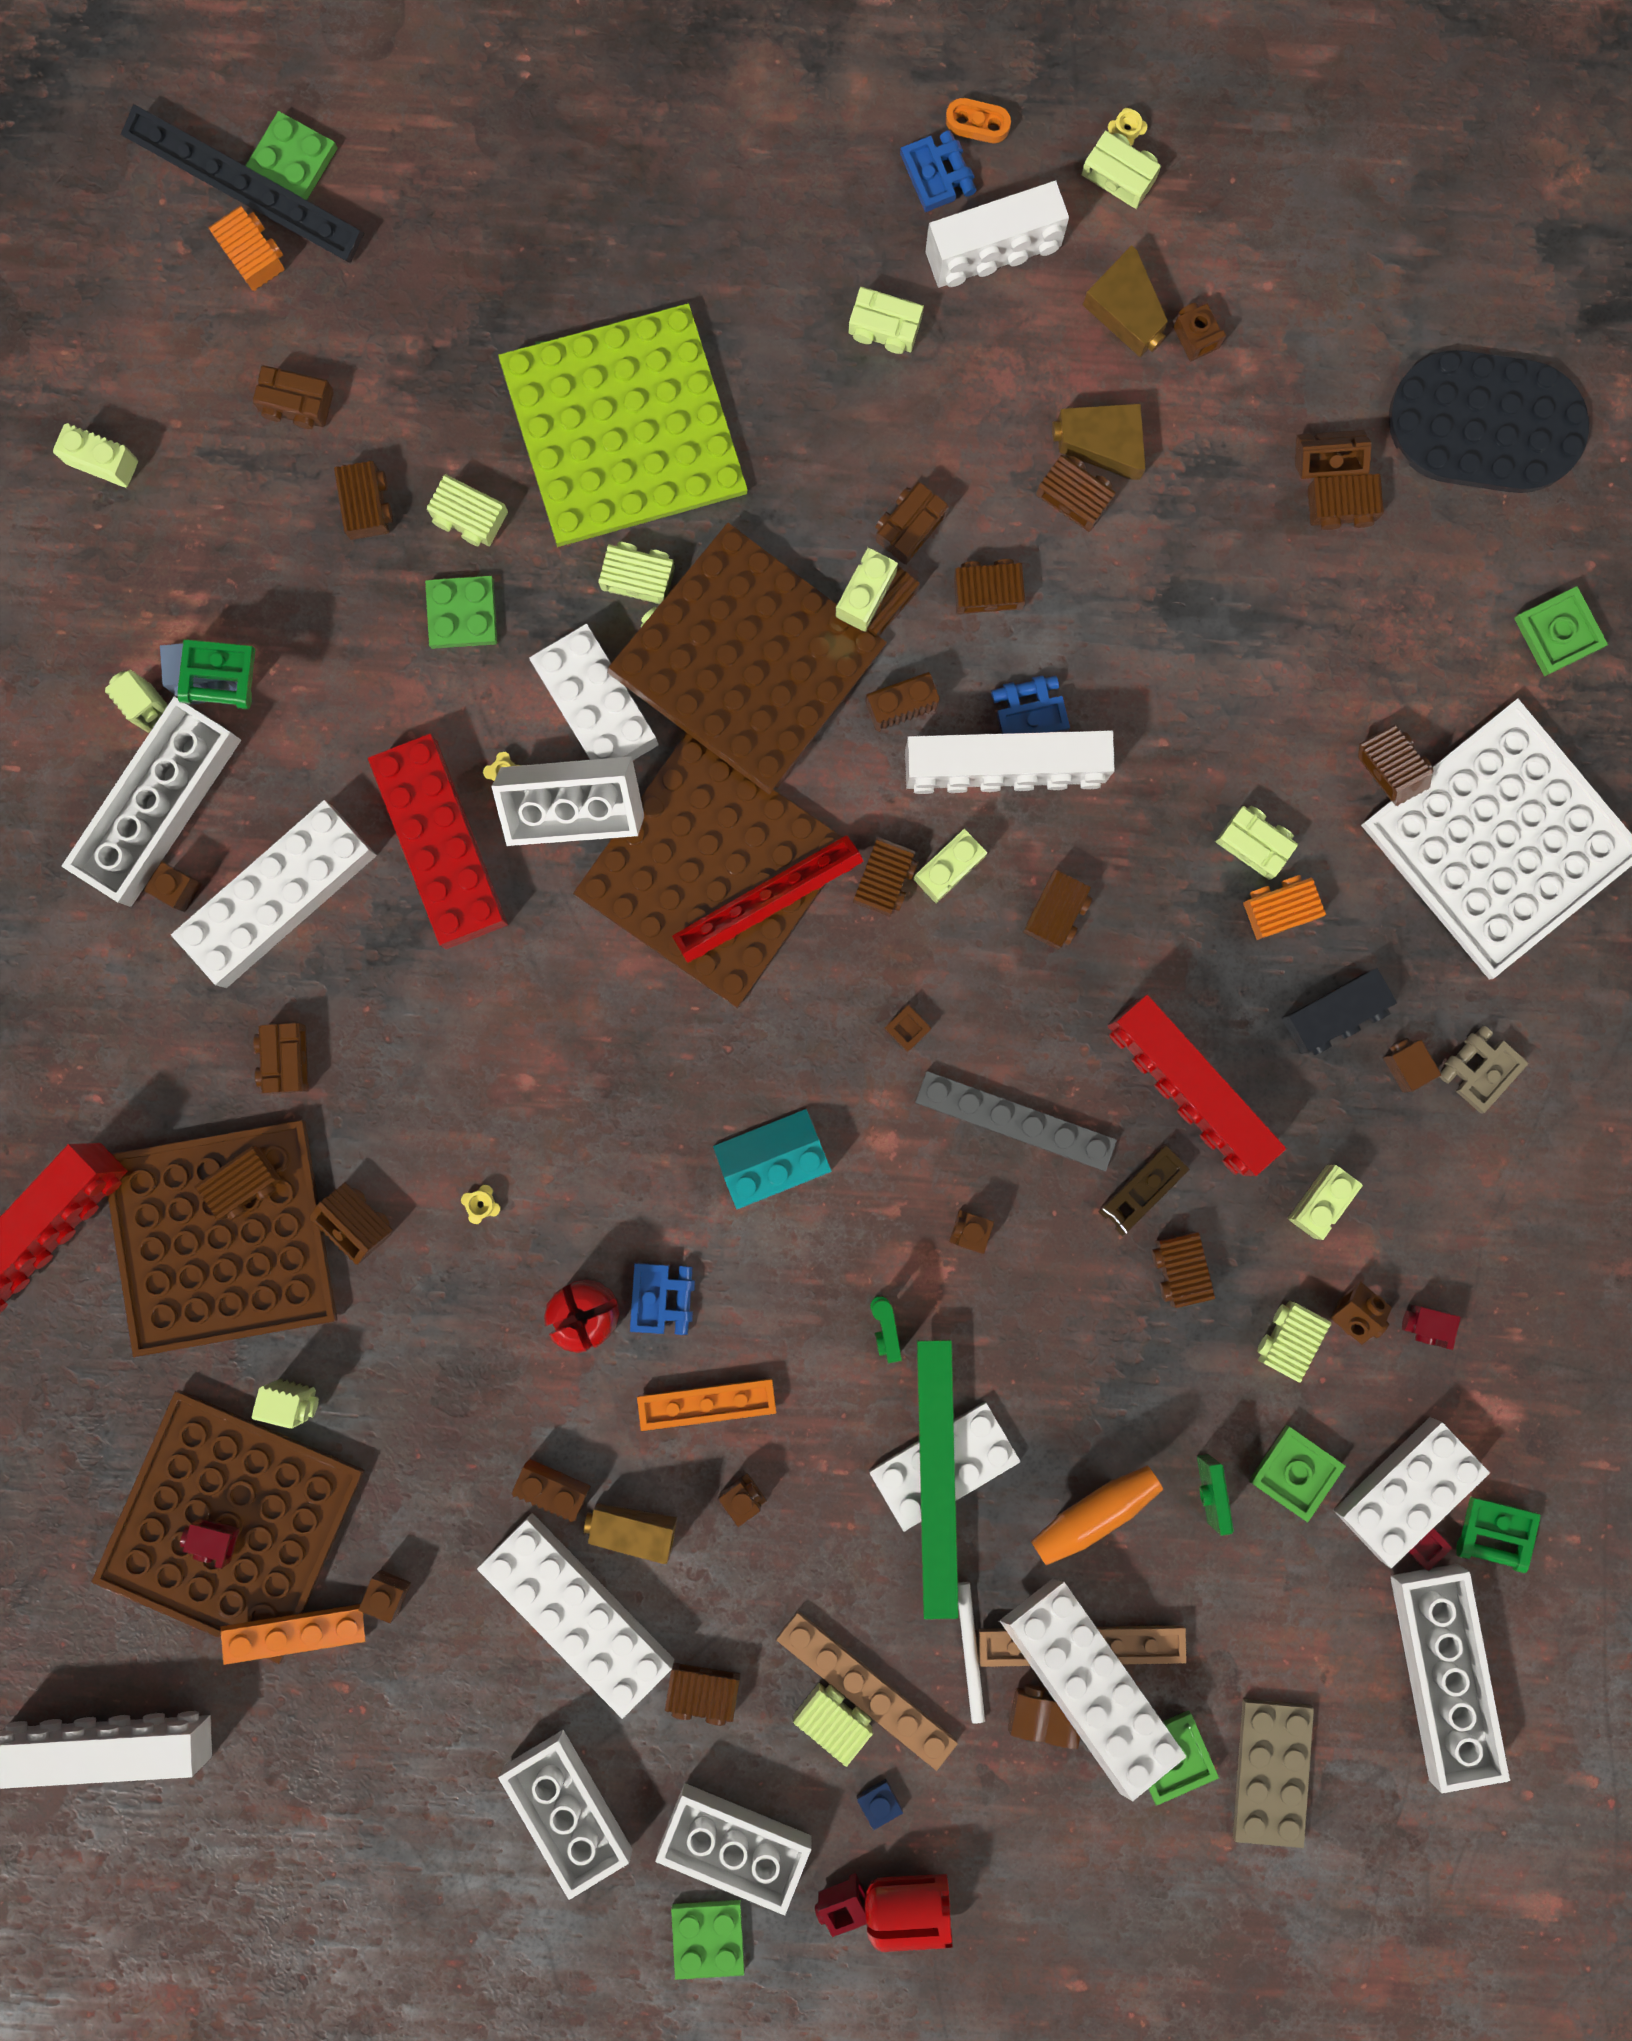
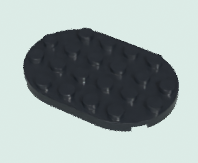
(1489, 421)

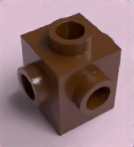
(1362, 1313)

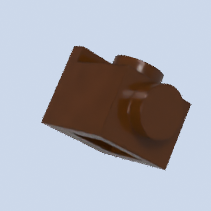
(1197, 340)
(971, 1232)
(742, 1499)

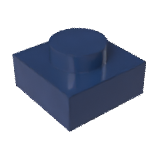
(879, 1804)

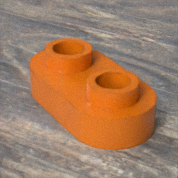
(978, 117)

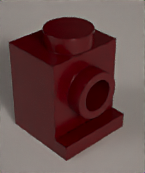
(1431, 1325)
(210, 1541)
(842, 1906)

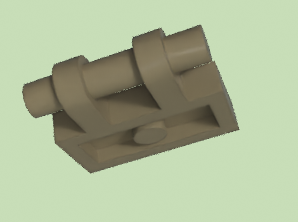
(1491, 1076)

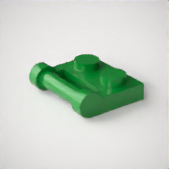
(216, 662)
(887, 1338)
(1500, 1523)

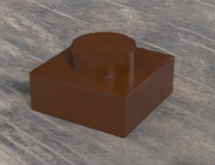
(907, 1028)

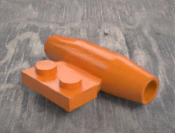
(1097, 1515)

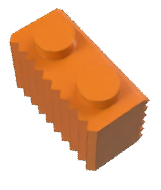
(247, 248)
(1283, 908)

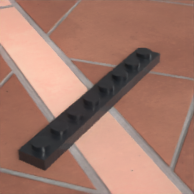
(242, 183)

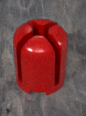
(573, 1333)
(909, 1913)

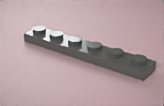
(1016, 1121)

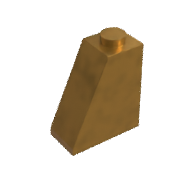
(1128, 304)
(1103, 437)
(631, 1532)

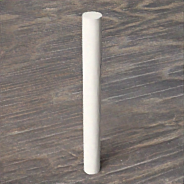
(970, 1653)

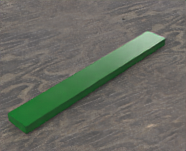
(937, 1479)

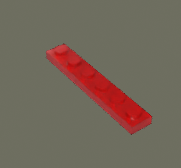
(767, 898)

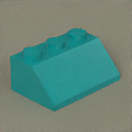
(771, 1159)

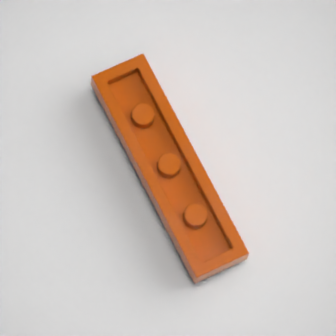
(706, 1404)
(292, 1634)

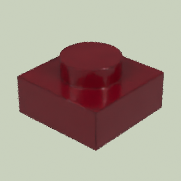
(1430, 1550)

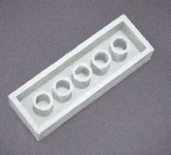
(1009, 761)
(151, 803)
(273, 895)
(577, 1615)
(1450, 1678)
(1093, 1689)
(104, 1750)

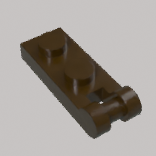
(1144, 1189)

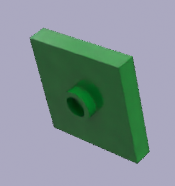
(1214, 1494)

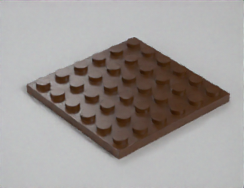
(746, 658)
(699, 847)
(211, 1278)
(236, 1475)

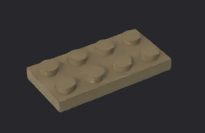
(1273, 1773)

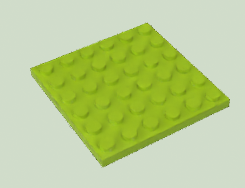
(622, 424)

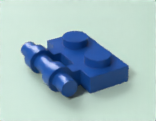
(929, 175)
(1036, 717)
(650, 1299)

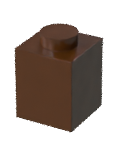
(173, 887)
(1411, 1064)
(384, 1596)

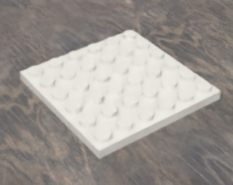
(1504, 839)

